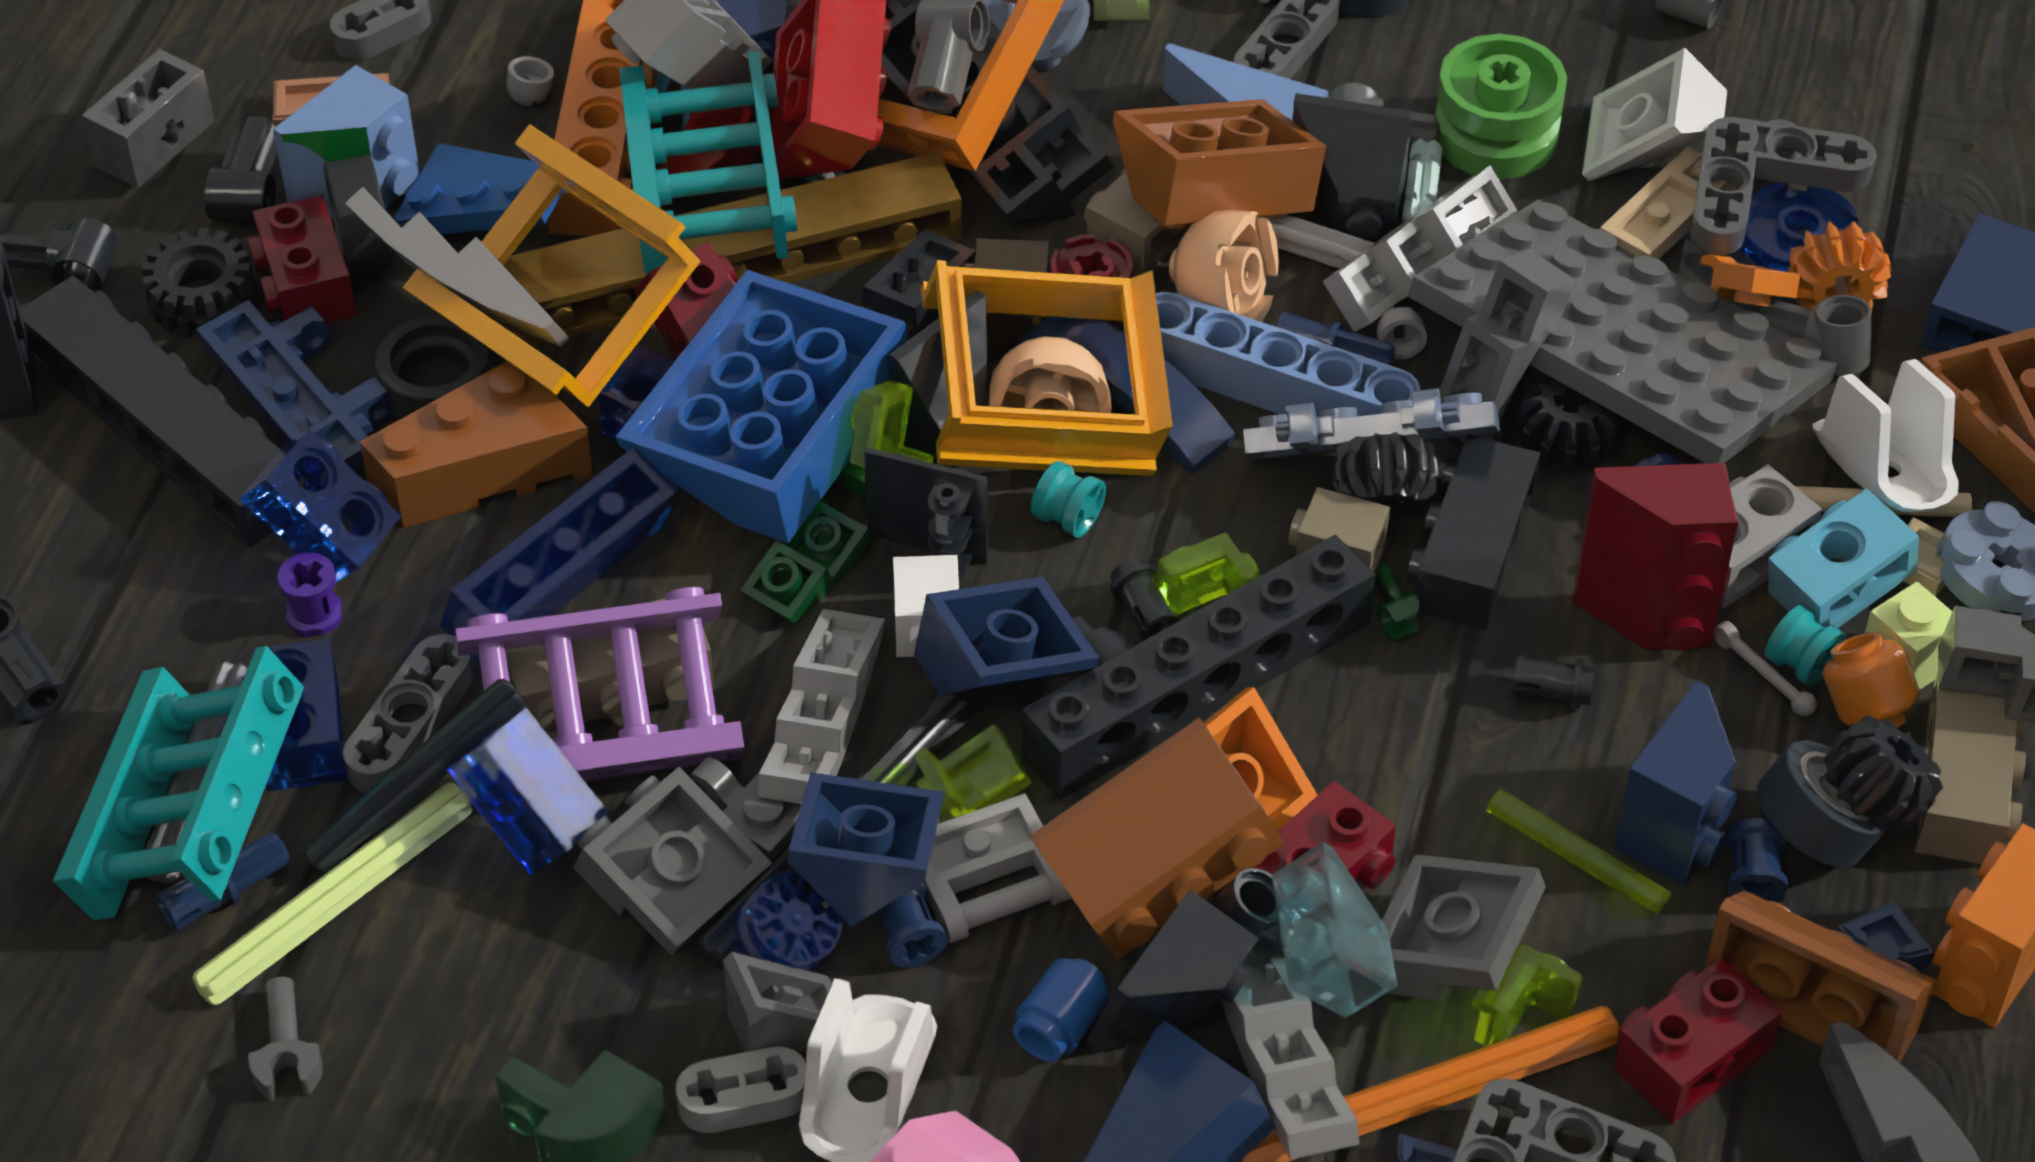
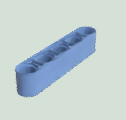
(1270, 363)

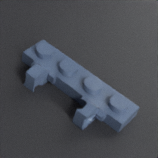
(1425, 416)

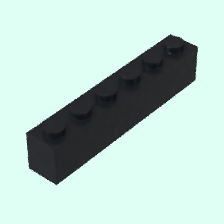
(151, 401)

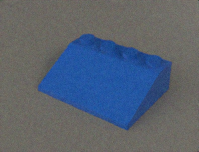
(765, 402)

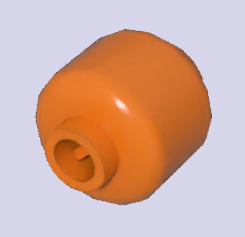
(1870, 679)

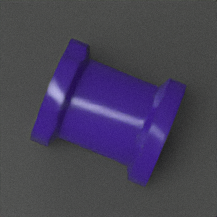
(315, 583)

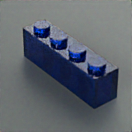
(567, 546)

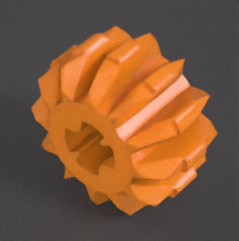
(1840, 265)

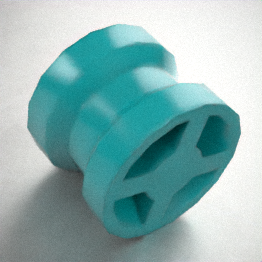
(1068, 499)
(1803, 645)

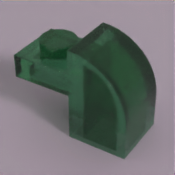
(600, 1119)

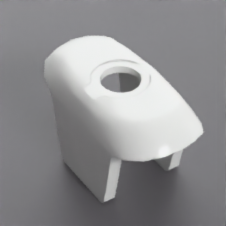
(1906, 434)
(853, 1038)

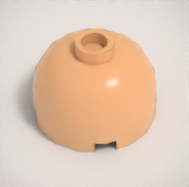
(1227, 262)
(1050, 376)

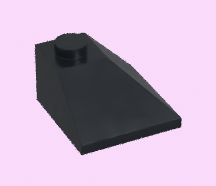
(1361, 165)
(922, 366)
(1177, 976)

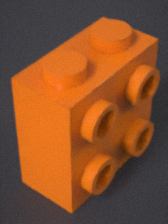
(1991, 934)

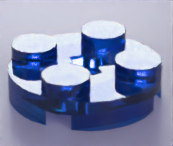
(1778, 209)

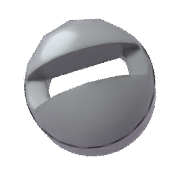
(529, 80)
(1413, 331)

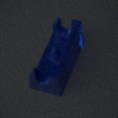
(527, 791)

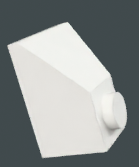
(1652, 115)

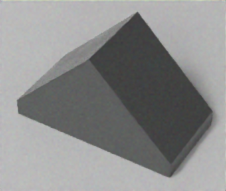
(772, 1002)

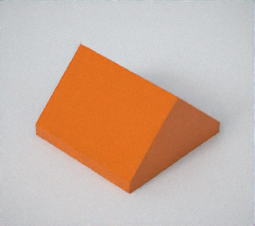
(1261, 756)

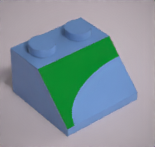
(347, 121)

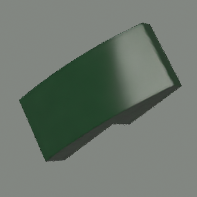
(807, 568)

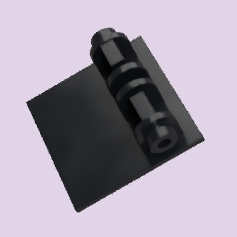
(927, 506)

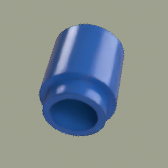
(1061, 1009)

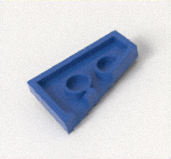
(467, 189)

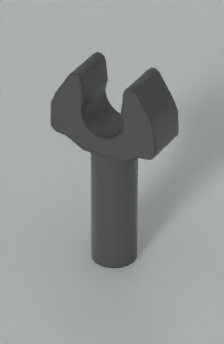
(284, 1046)

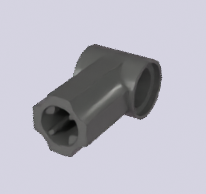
(946, 38)

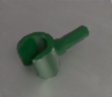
(1399, 613)

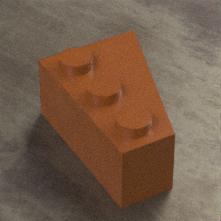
(1995, 405)
(475, 444)

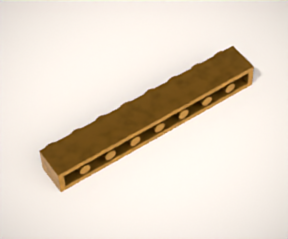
(839, 226)

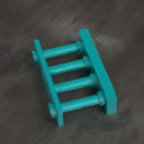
(652, 147)
(140, 765)

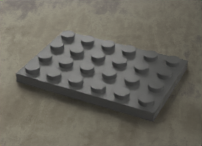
(1641, 335)

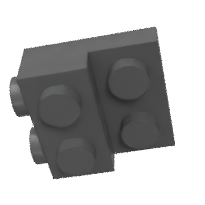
(669, 859)
(1458, 923)

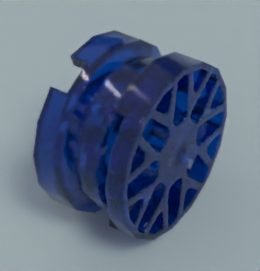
(787, 923)

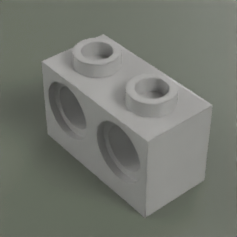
(1767, 514)

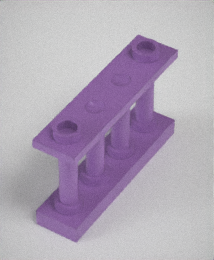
(639, 744)

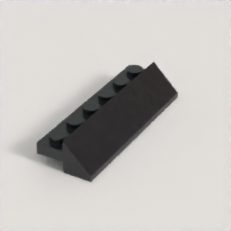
(1039, 149)

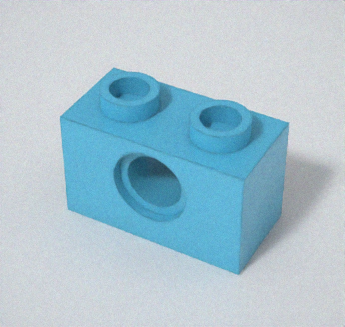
(1865, 533)

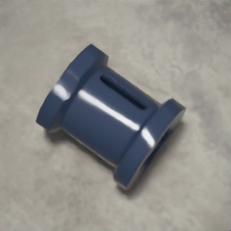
(1757, 860)
(911, 930)

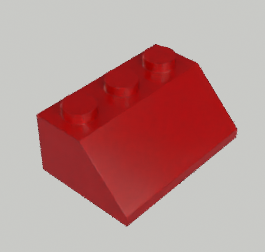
(828, 85)

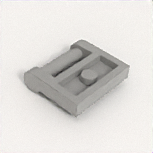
(981, 849)

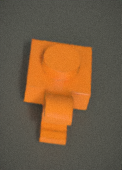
(1749, 283)

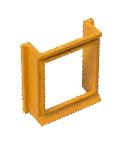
(567, 171)
(1039, 436)

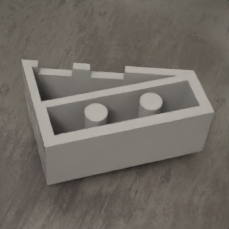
(685, 41)

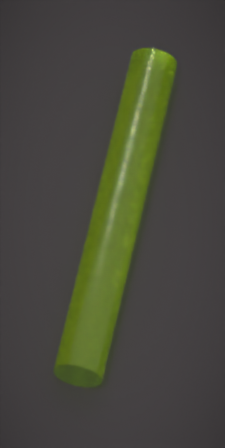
(1578, 851)

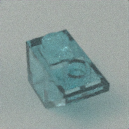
(1331, 934)

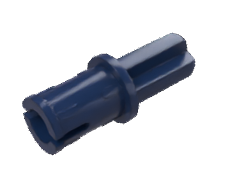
(1338, 337)
(185, 904)

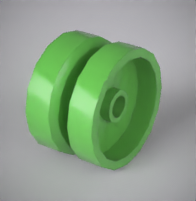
(1500, 105)

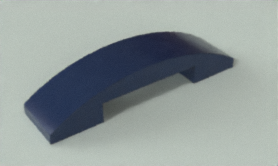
(1197, 428)

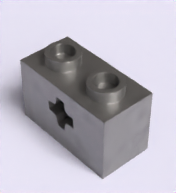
(148, 118)

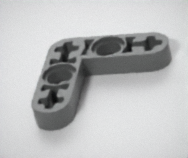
(1757, 159)
(1536, 1120)

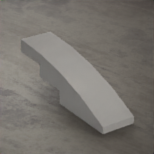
(1386, 269)
(469, 274)
(822, 704)
(1289, 1061)

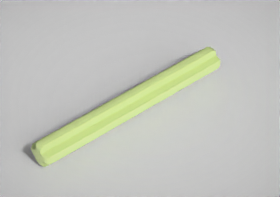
(331, 894)

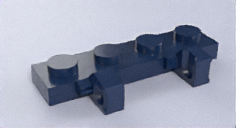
(272, 373)

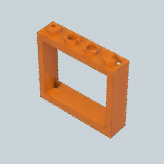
(966, 138)

